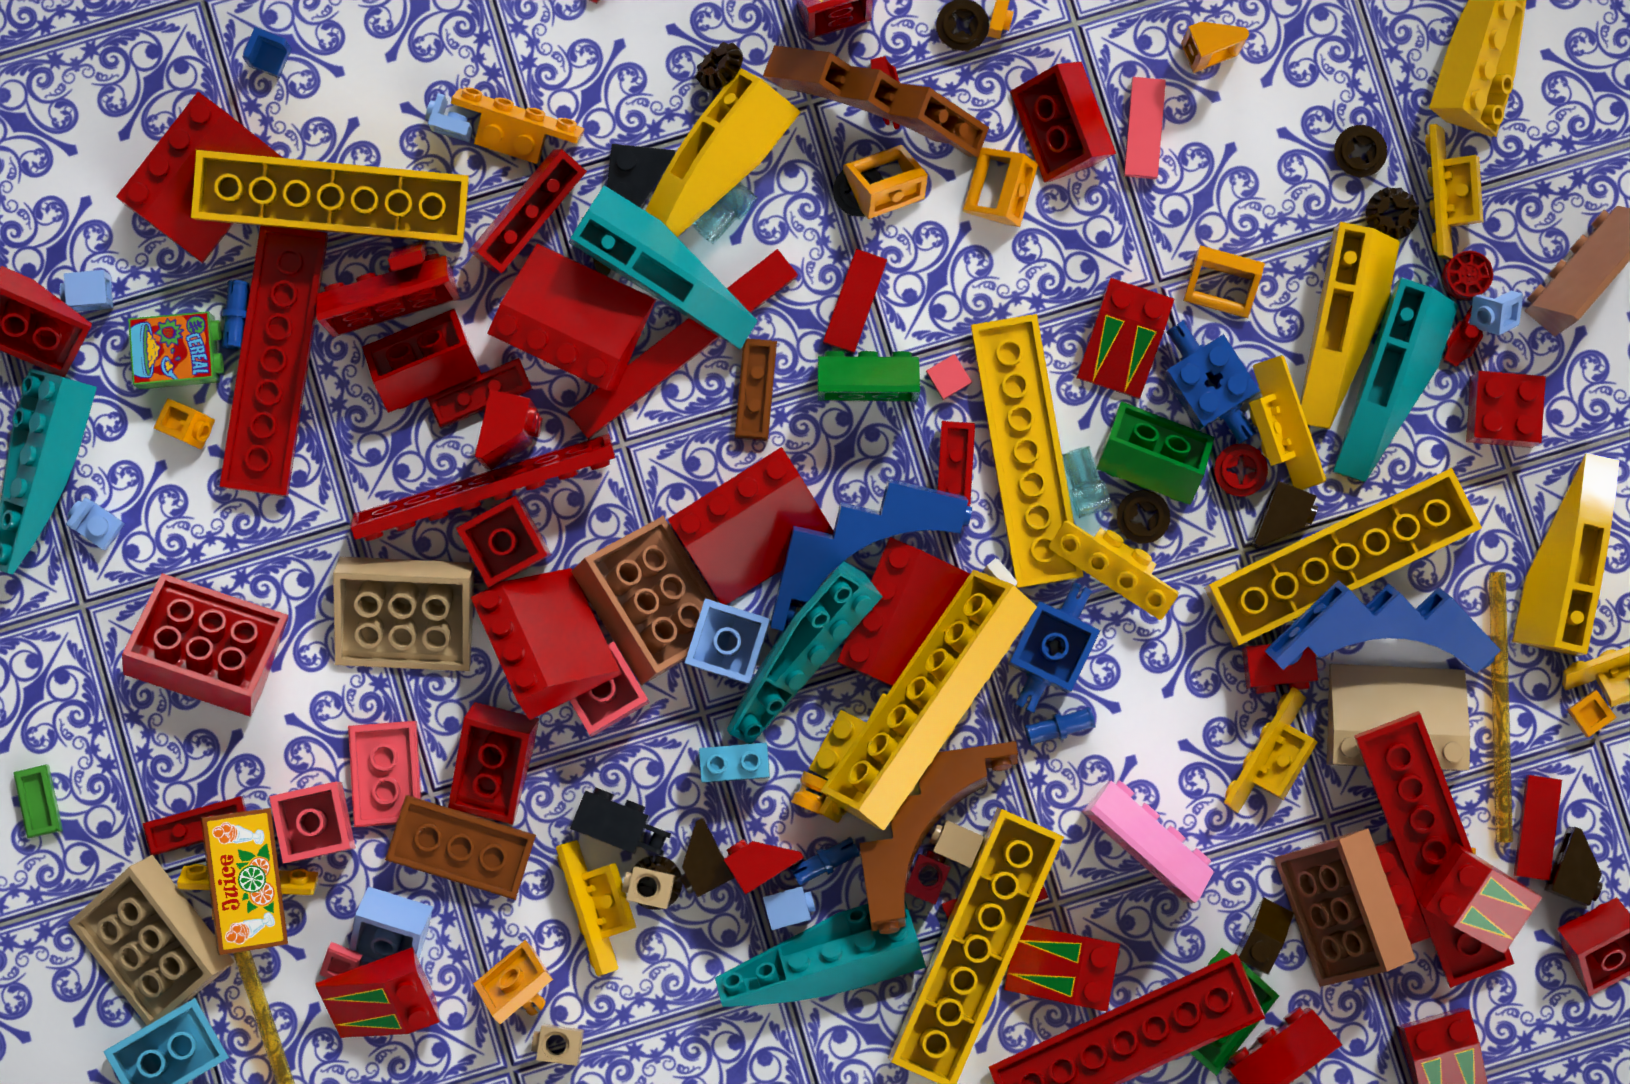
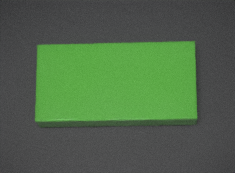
(38, 801)

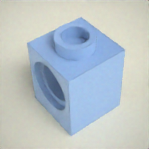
(87, 290)
(789, 907)

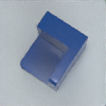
(267, 52)

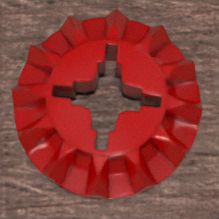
(1251, 459)

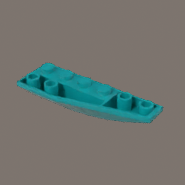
(659, 263)
(1396, 374)
(39, 458)
(804, 648)
(823, 961)

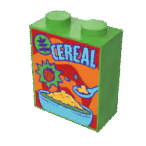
(175, 350)

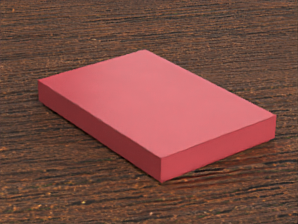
(383, 770)

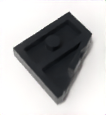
(636, 171)

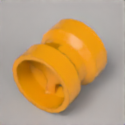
(808, 799)

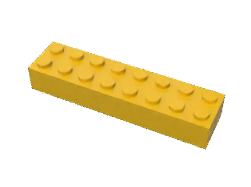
(329, 197)
(1347, 551)
(929, 699)
(975, 948)

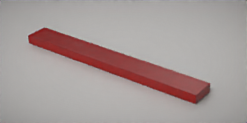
(677, 349)

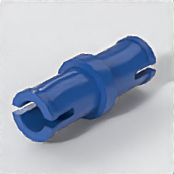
(235, 314)
(1059, 726)
(824, 861)

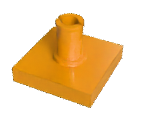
(514, 983)

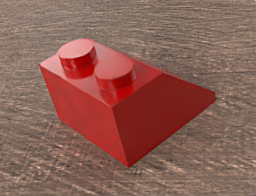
(758, 862)
(1598, 945)

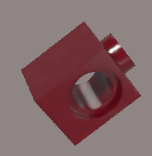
(932, 892)

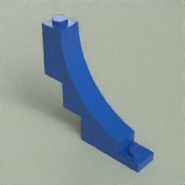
(816, 554)
(1343, 620)

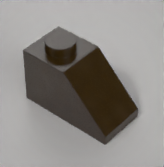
(1284, 514)
(704, 862)
(1575, 870)
(1265, 936)

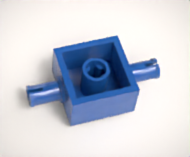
(1219, 362)
(1074, 639)

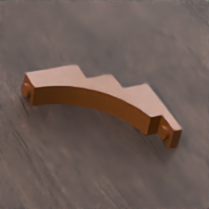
(877, 93)
(943, 784)

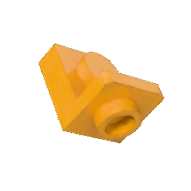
(184, 423)

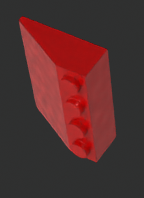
(165, 180)
(386, 296)
(572, 317)
(745, 525)
(914, 597)
(545, 639)
(204, 644)

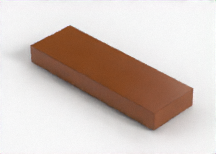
(756, 389)

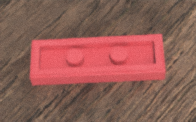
(1144, 128)

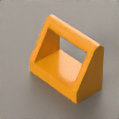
(1212, 44)
(1014, 190)
(891, 192)
(1228, 264)

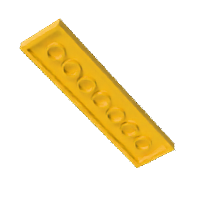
(1024, 446)

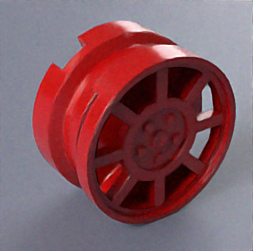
(1467, 275)

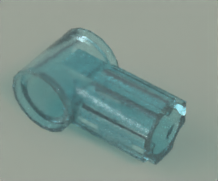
(725, 212)
(1087, 491)

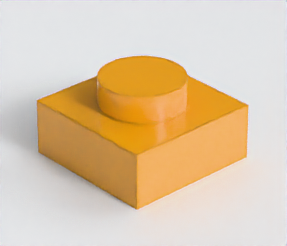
(1000, 19)
(1591, 713)

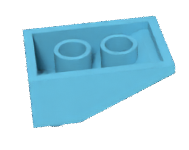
(169, 1049)

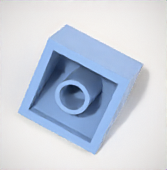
(727, 641)
(388, 925)

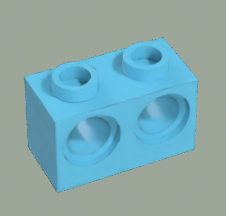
(734, 762)

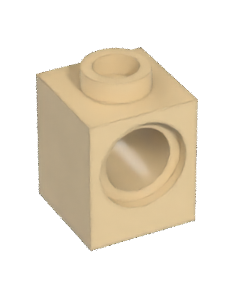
(956, 843)
(664, 887)
(572, 1037)

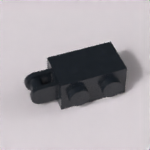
(616, 823)

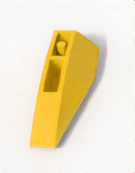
(1480, 65)
(721, 150)
(1347, 317)
(1569, 566)

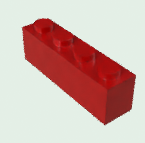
(527, 211)

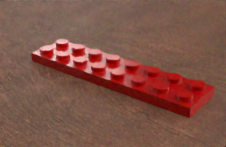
(274, 360)
(495, 483)
(1424, 830)
(1142, 1031)

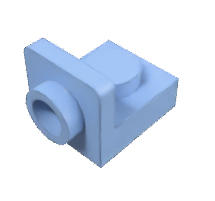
(452, 125)
(1497, 314)
(94, 523)

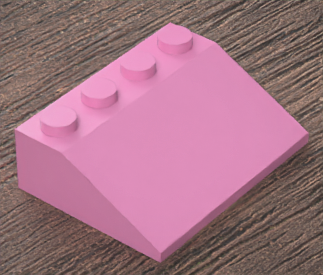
(1149, 842)

